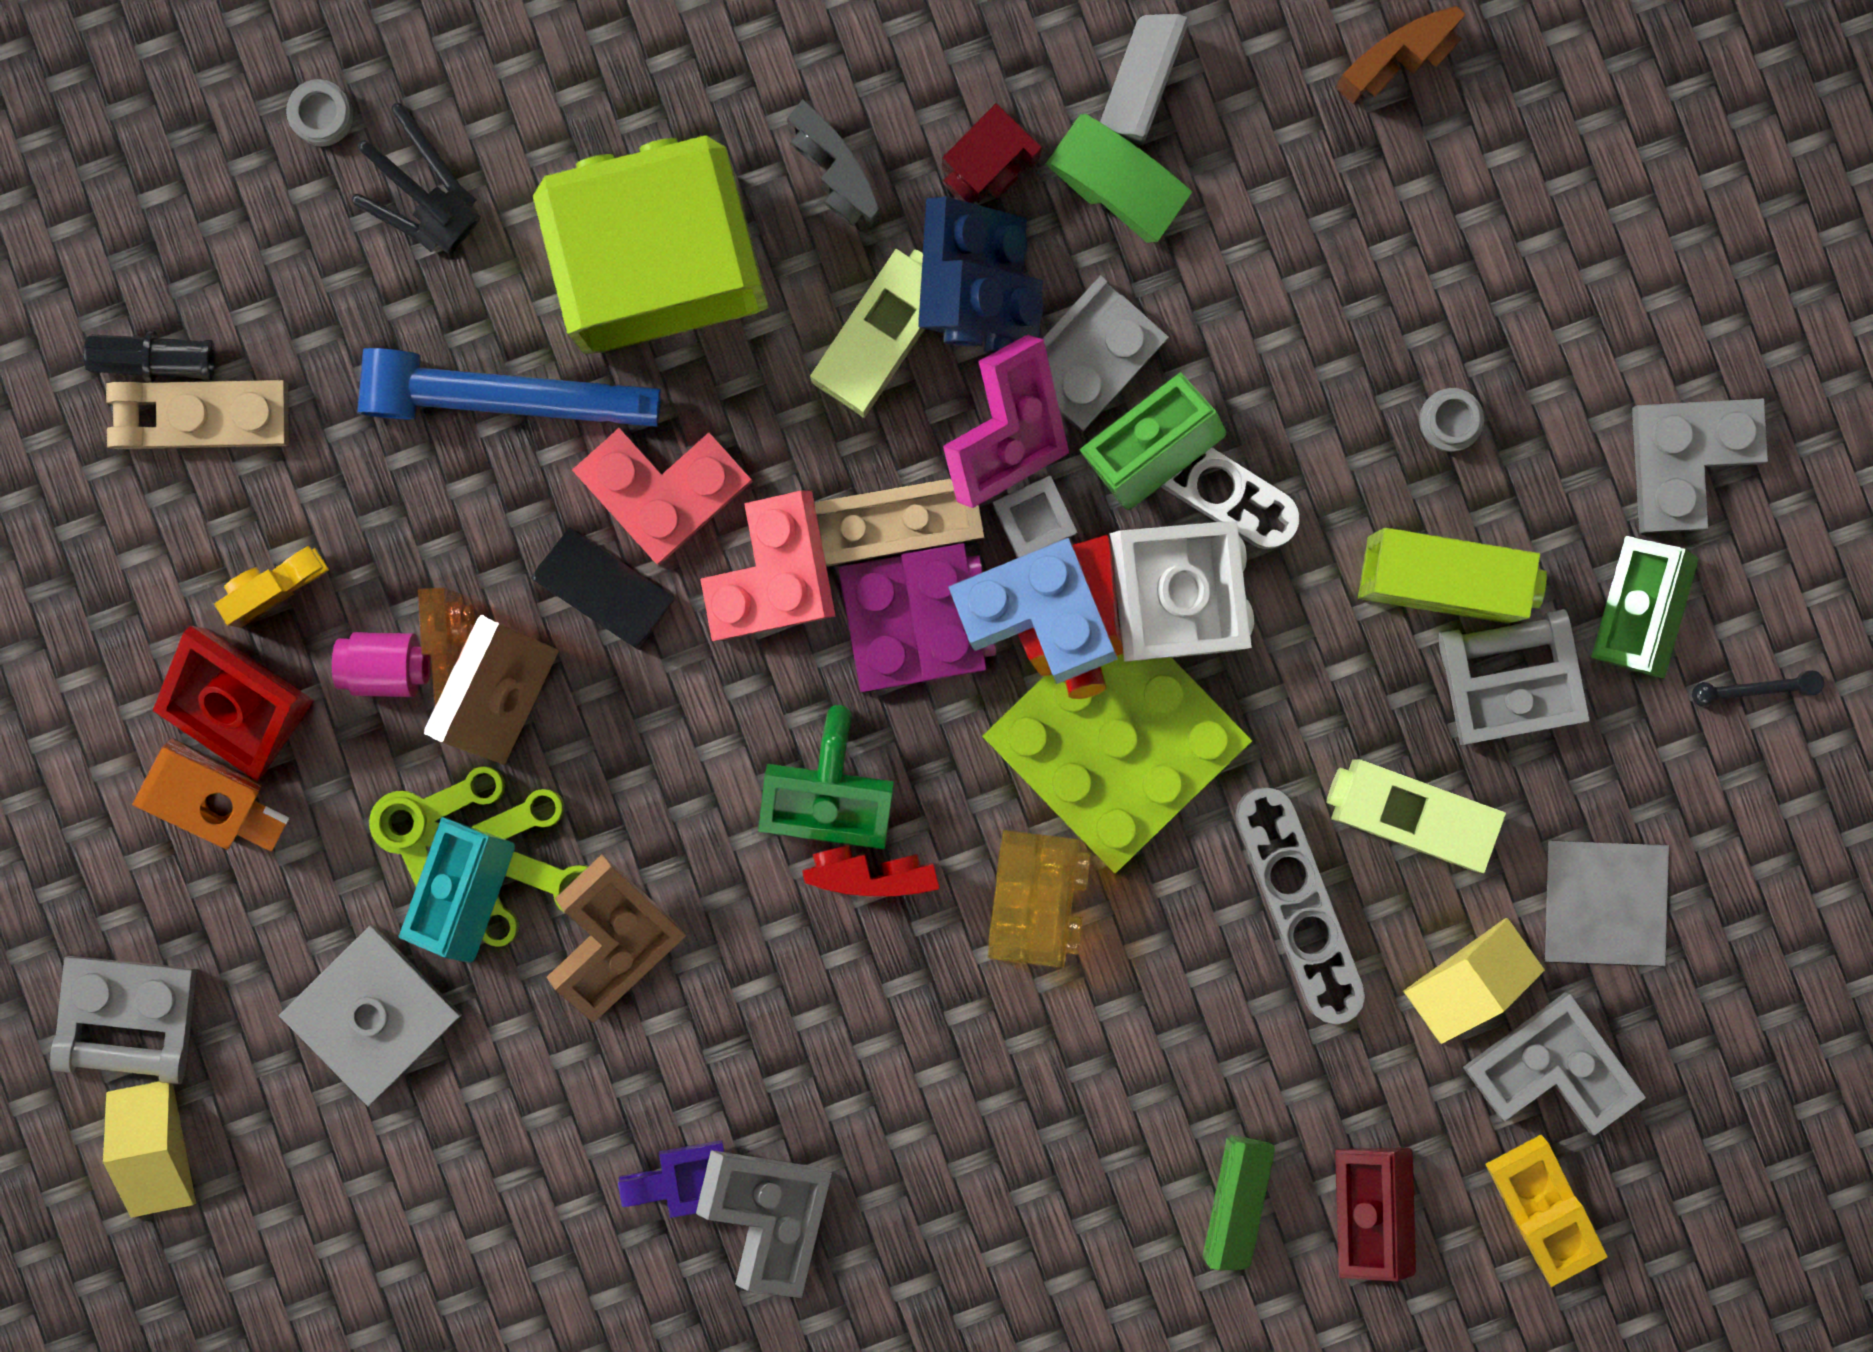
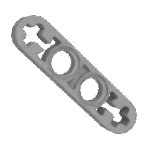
(1293, 907)

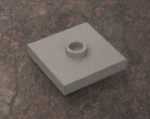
(370, 1015)

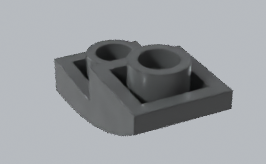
(844, 181)

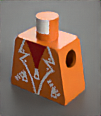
(179, 791)

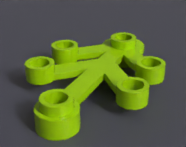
(504, 825)

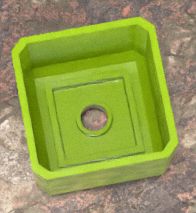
(649, 244)

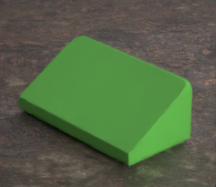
(1154, 441)
(1645, 606)
(1238, 1203)

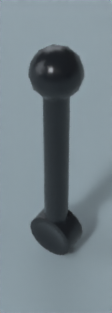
(1807, 683)

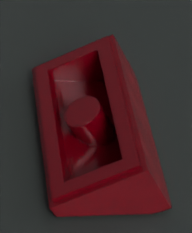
(1375, 1213)

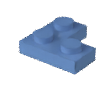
(1042, 593)

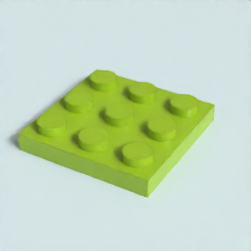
(1120, 758)

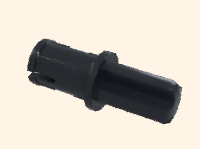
(149, 356)

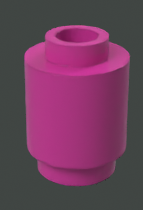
(380, 664)

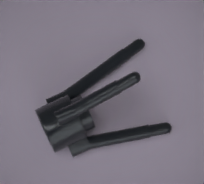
(443, 216)

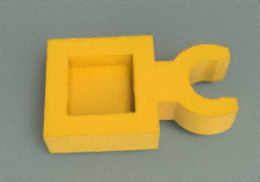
(256, 592)

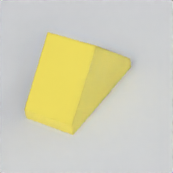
(1475, 982)
(147, 1149)

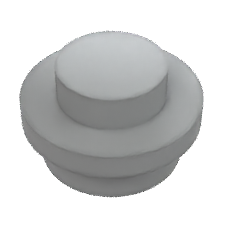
(1451, 419)

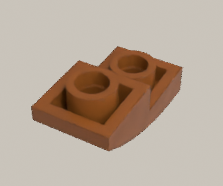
(1412, 45)

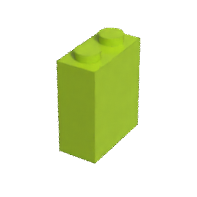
(1451, 576)

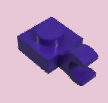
(677, 1182)

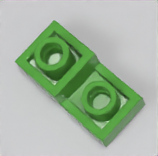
(1120, 176)

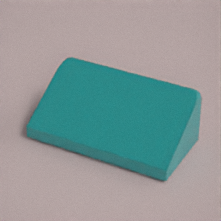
(457, 891)

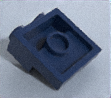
(975, 276)

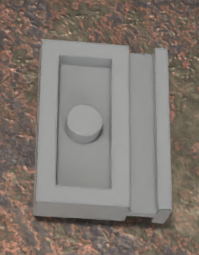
(1098, 351)

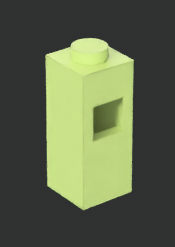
(874, 336)
(1415, 814)

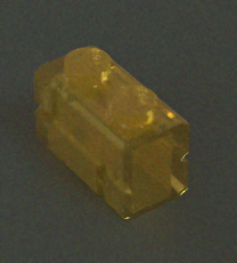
(1035, 898)

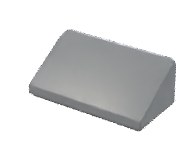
(1144, 75)

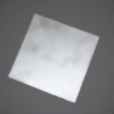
(1606, 903)

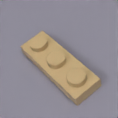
(895, 522)

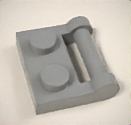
(1519, 698)
(124, 997)

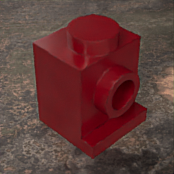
(988, 157)

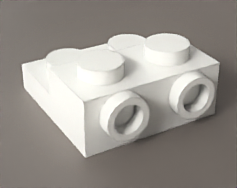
(1181, 590)

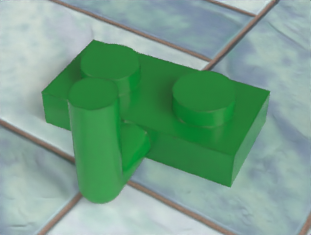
(826, 801)

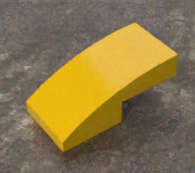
(1546, 1210)

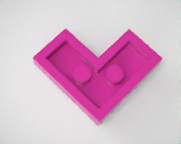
(1023, 429)

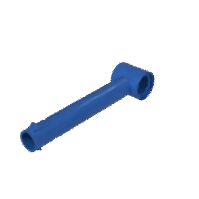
(396, 384)

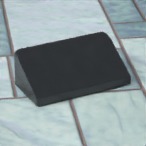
(603, 588)

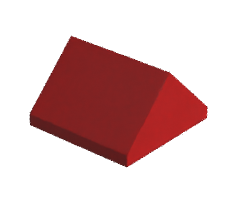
(229, 701)

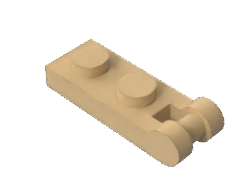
(200, 414)

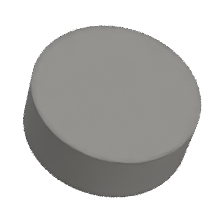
(319, 112)

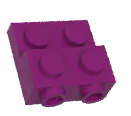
(906, 618)

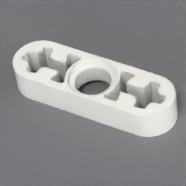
(1247, 522)

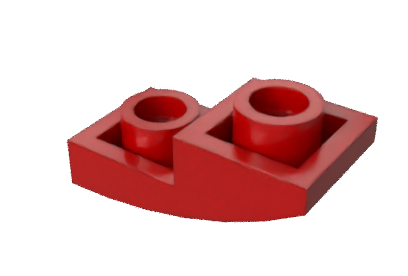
(850, 875)

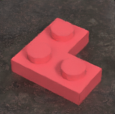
(667, 507)
(789, 574)

